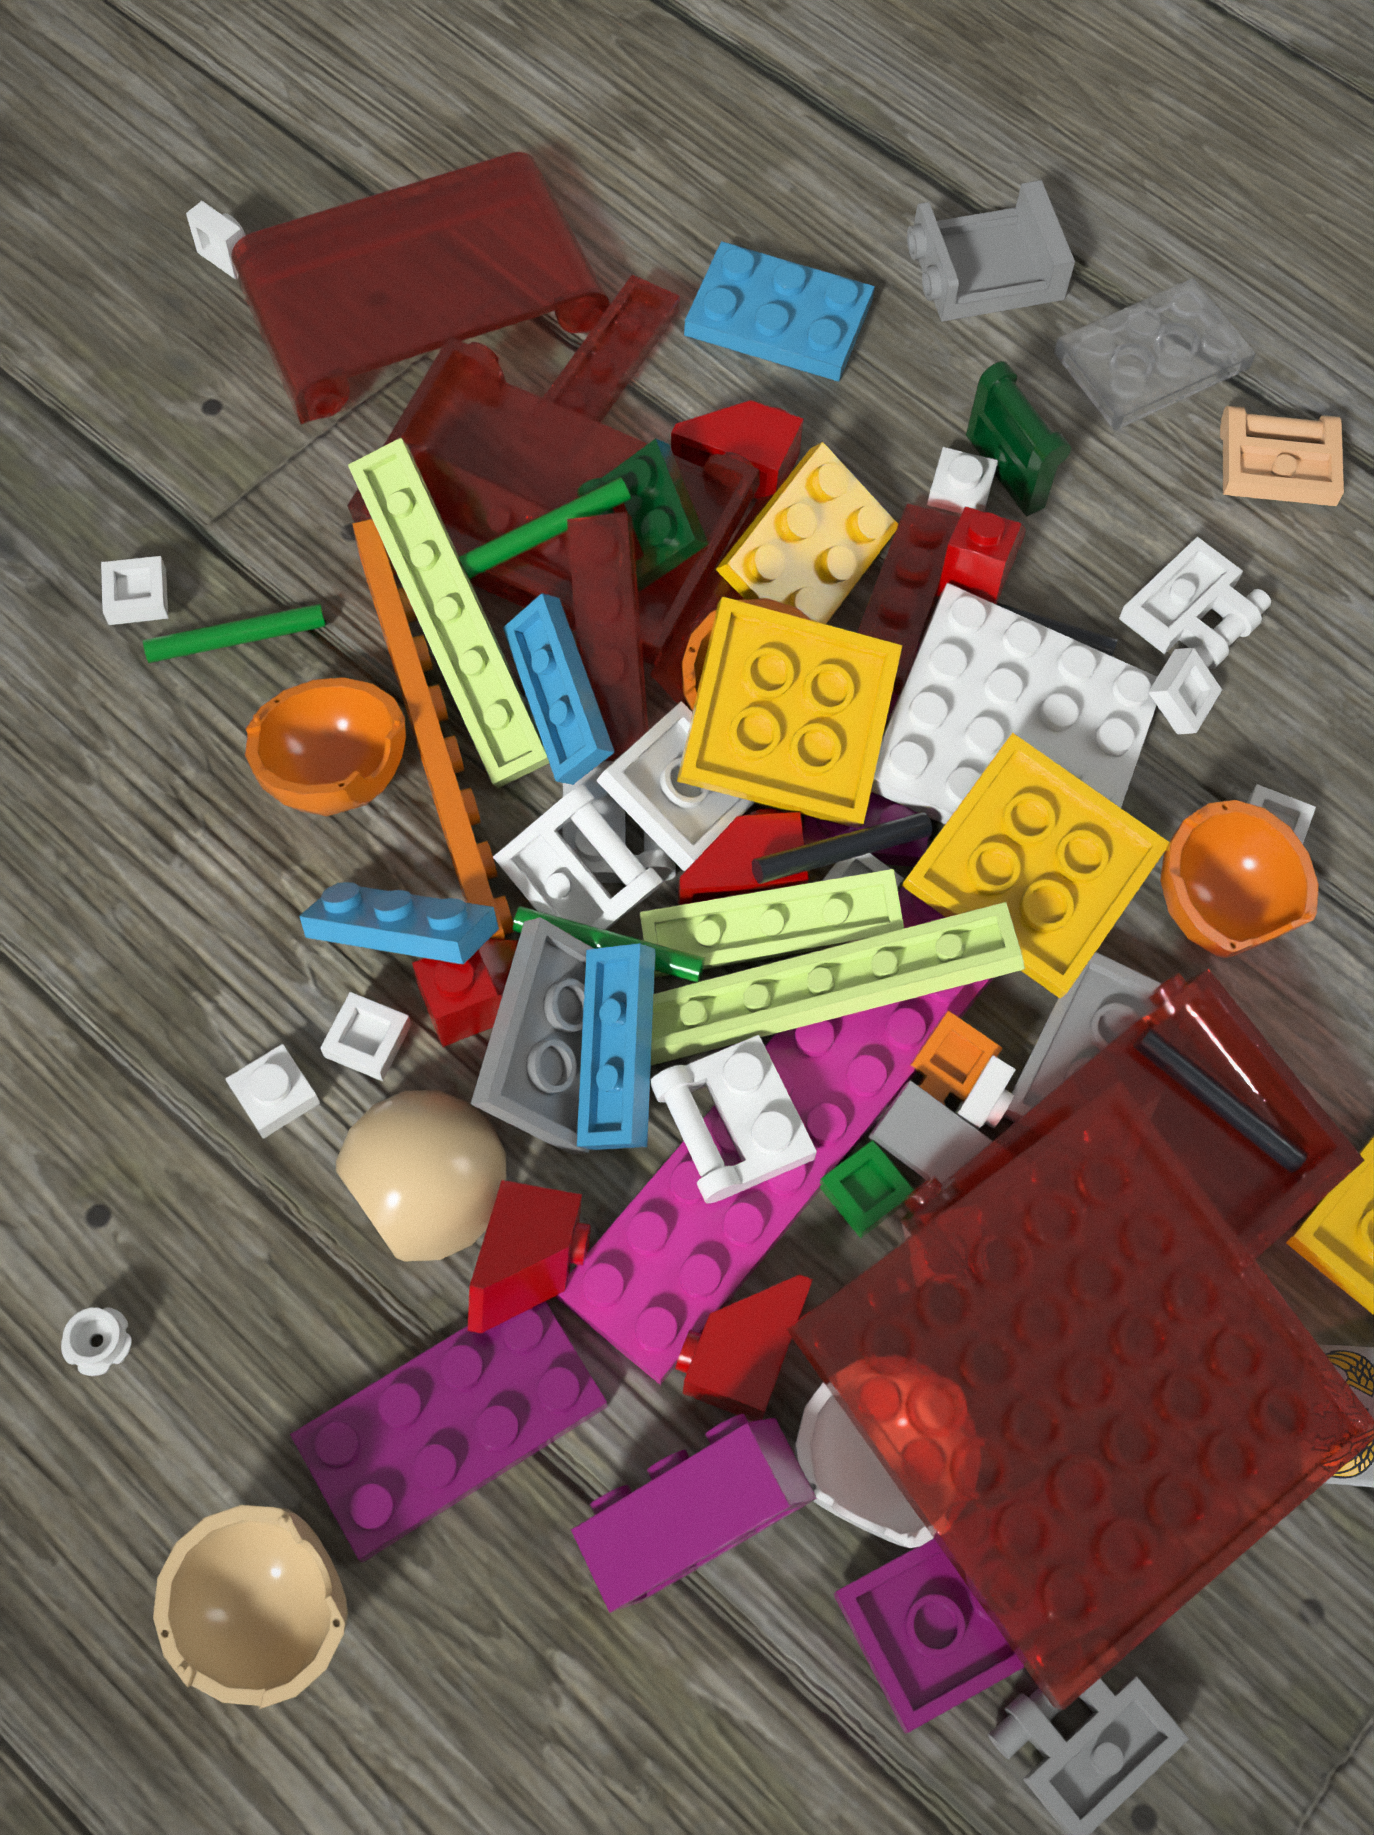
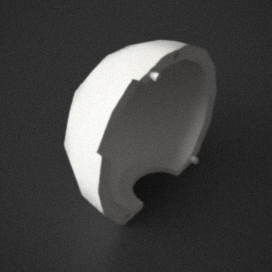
(850, 1476)

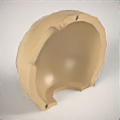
(424, 1172)
(250, 1606)

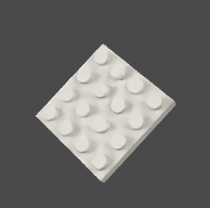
(1002, 674)

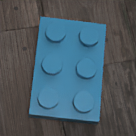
(779, 311)

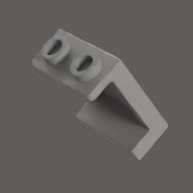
(992, 257)

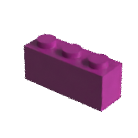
(691, 1510)

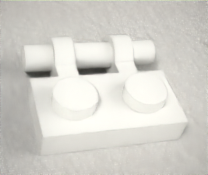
(1184, 593)

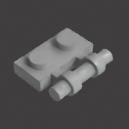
(1100, 1760)

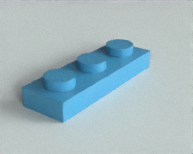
(558, 689)
(399, 922)
(616, 1047)

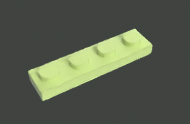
(779, 920)

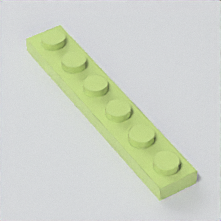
(449, 613)
(834, 982)

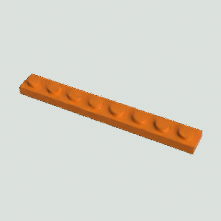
(425, 710)

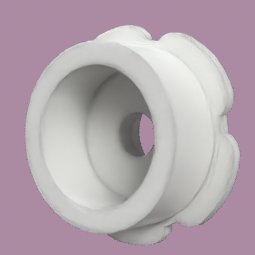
(81, 1329)

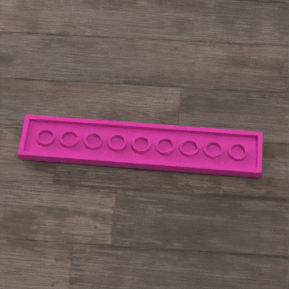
(682, 1258)

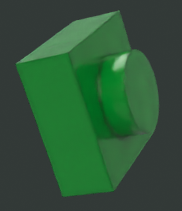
(866, 1188)

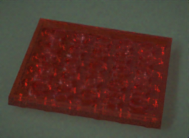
(1085, 1390)

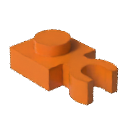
(953, 1058)

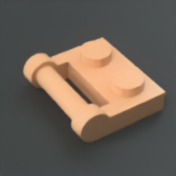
(1282, 457)

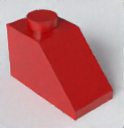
(757, 432)
(981, 554)
(727, 862)
(466, 995)
(525, 1252)
(743, 1349)

